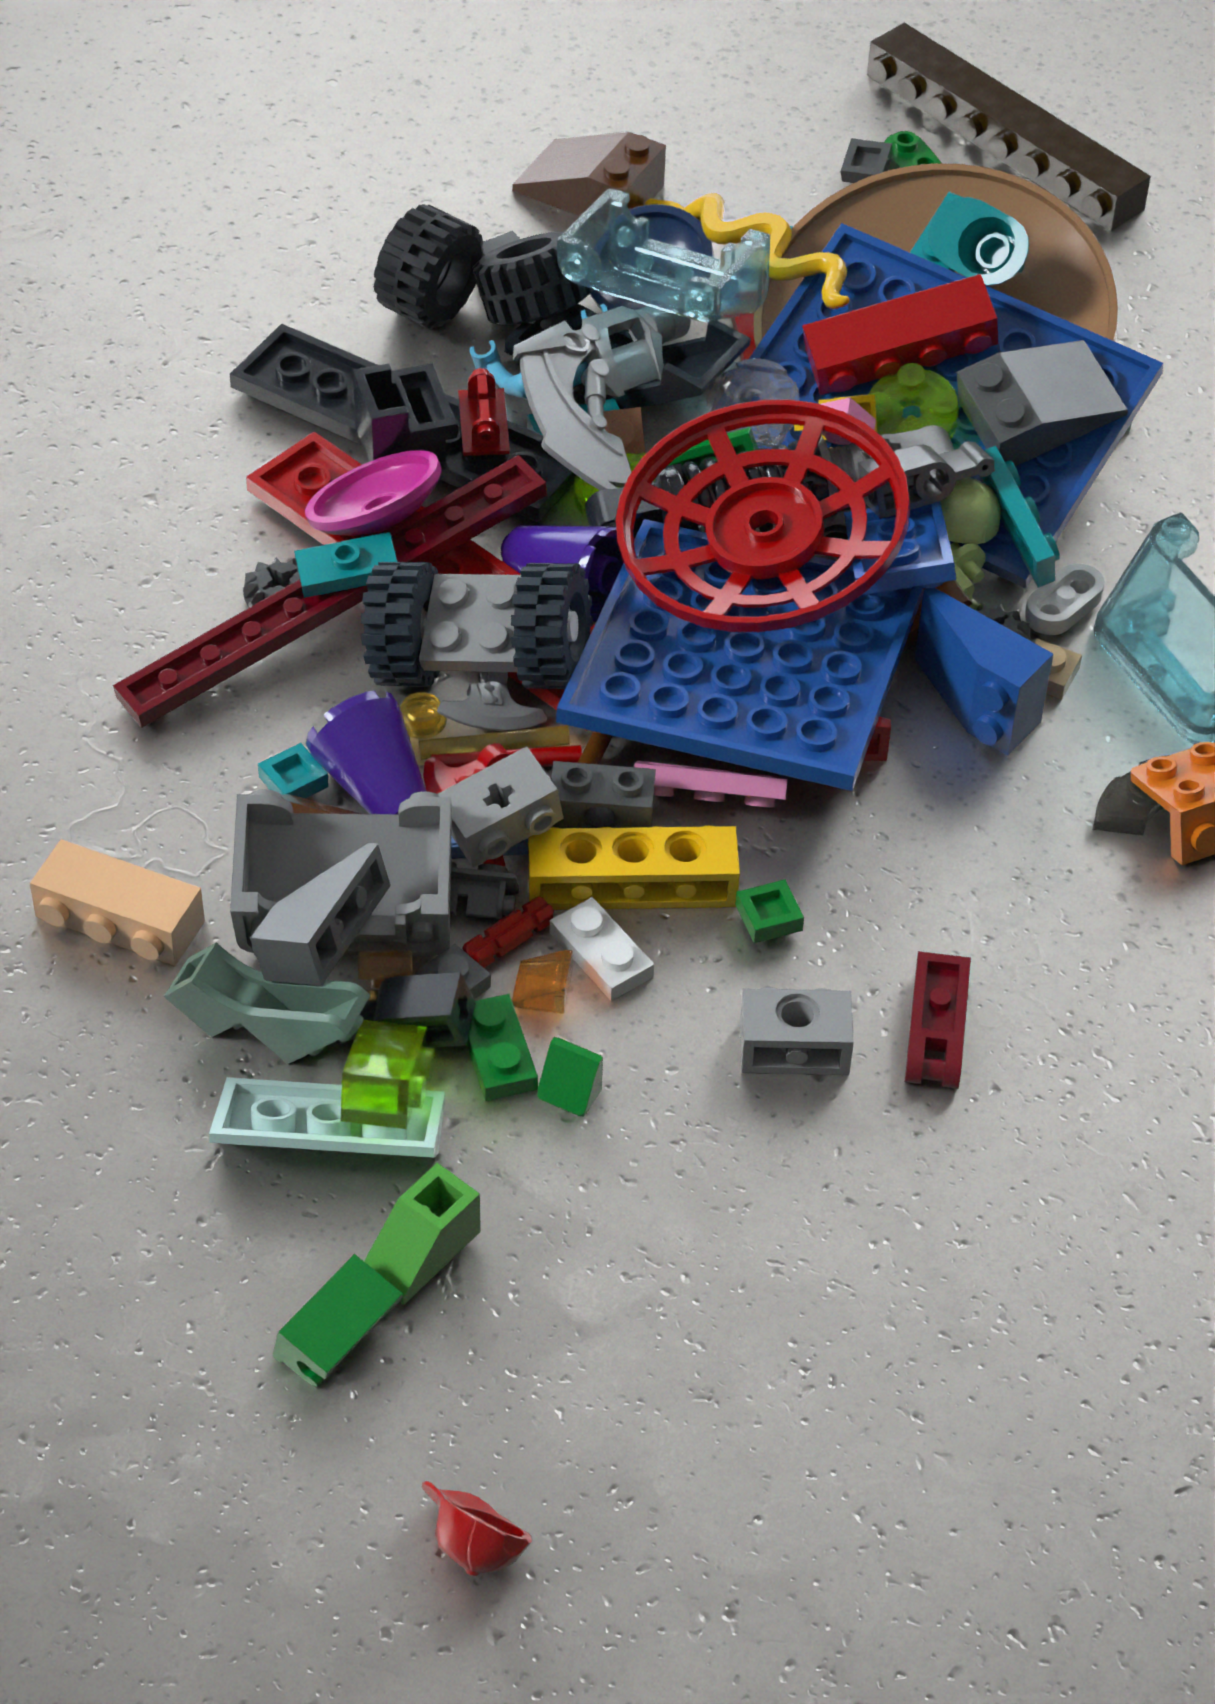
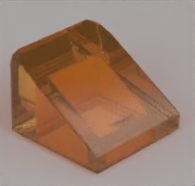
(544, 982)

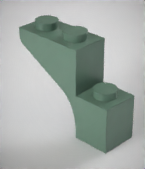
(286, 1017)

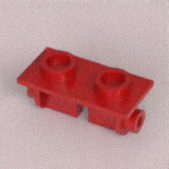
(483, 416)

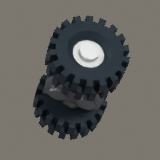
(475, 623)

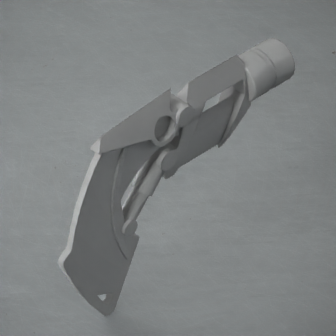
(548, 374)

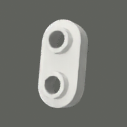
(1064, 602)

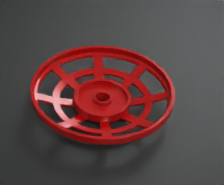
(758, 502)

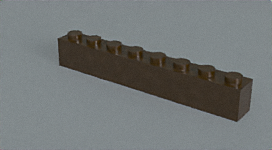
(1008, 126)

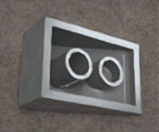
(1037, 398)

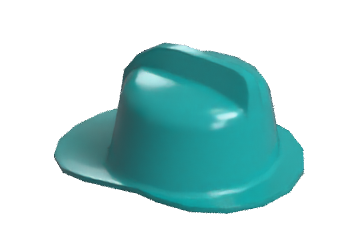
(978, 240)

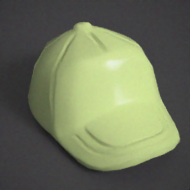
(971, 512)

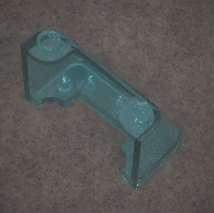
(615, 256)
(1163, 629)

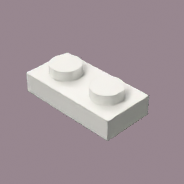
(602, 948)

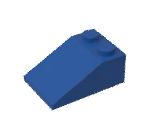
(982, 671)

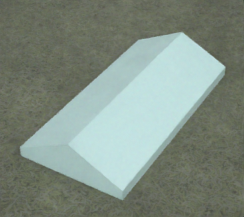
(309, 1118)

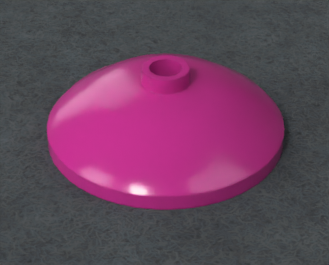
(375, 494)

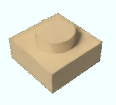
(1063, 668)

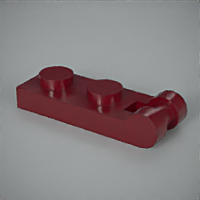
(938, 1018)

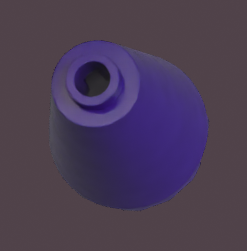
(589, 546)
(368, 752)

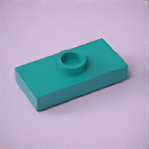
(342, 563)

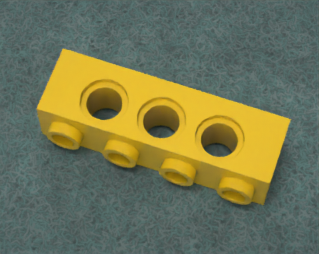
(635, 867)

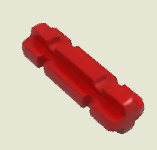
(509, 932)

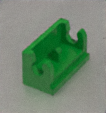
(334, 1320)

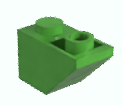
(425, 1230)

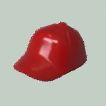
(474, 1532)

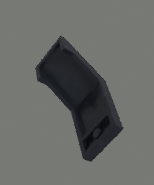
(687, 364)

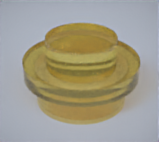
(422, 716)

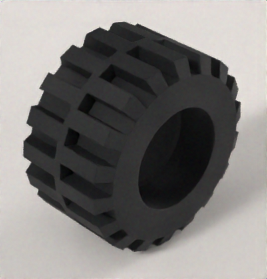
(428, 266)
(525, 281)

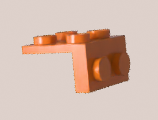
(1186, 789)

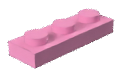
(713, 783)

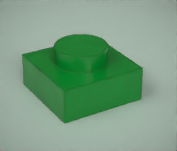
(769, 911)

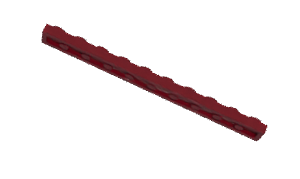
(289, 615)

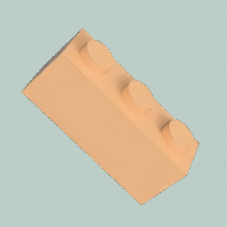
(117, 902)

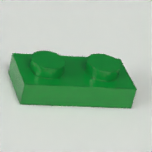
(500, 1049)

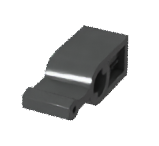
(928, 475)

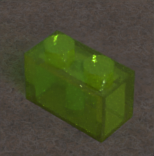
(386, 1074)

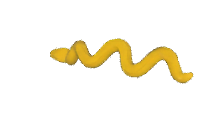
(710, 212)

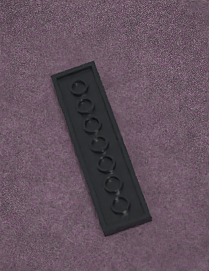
(317, 386)

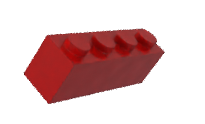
(901, 331)

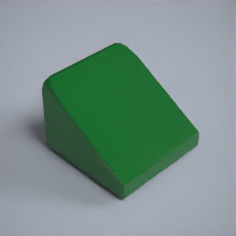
(570, 1077)

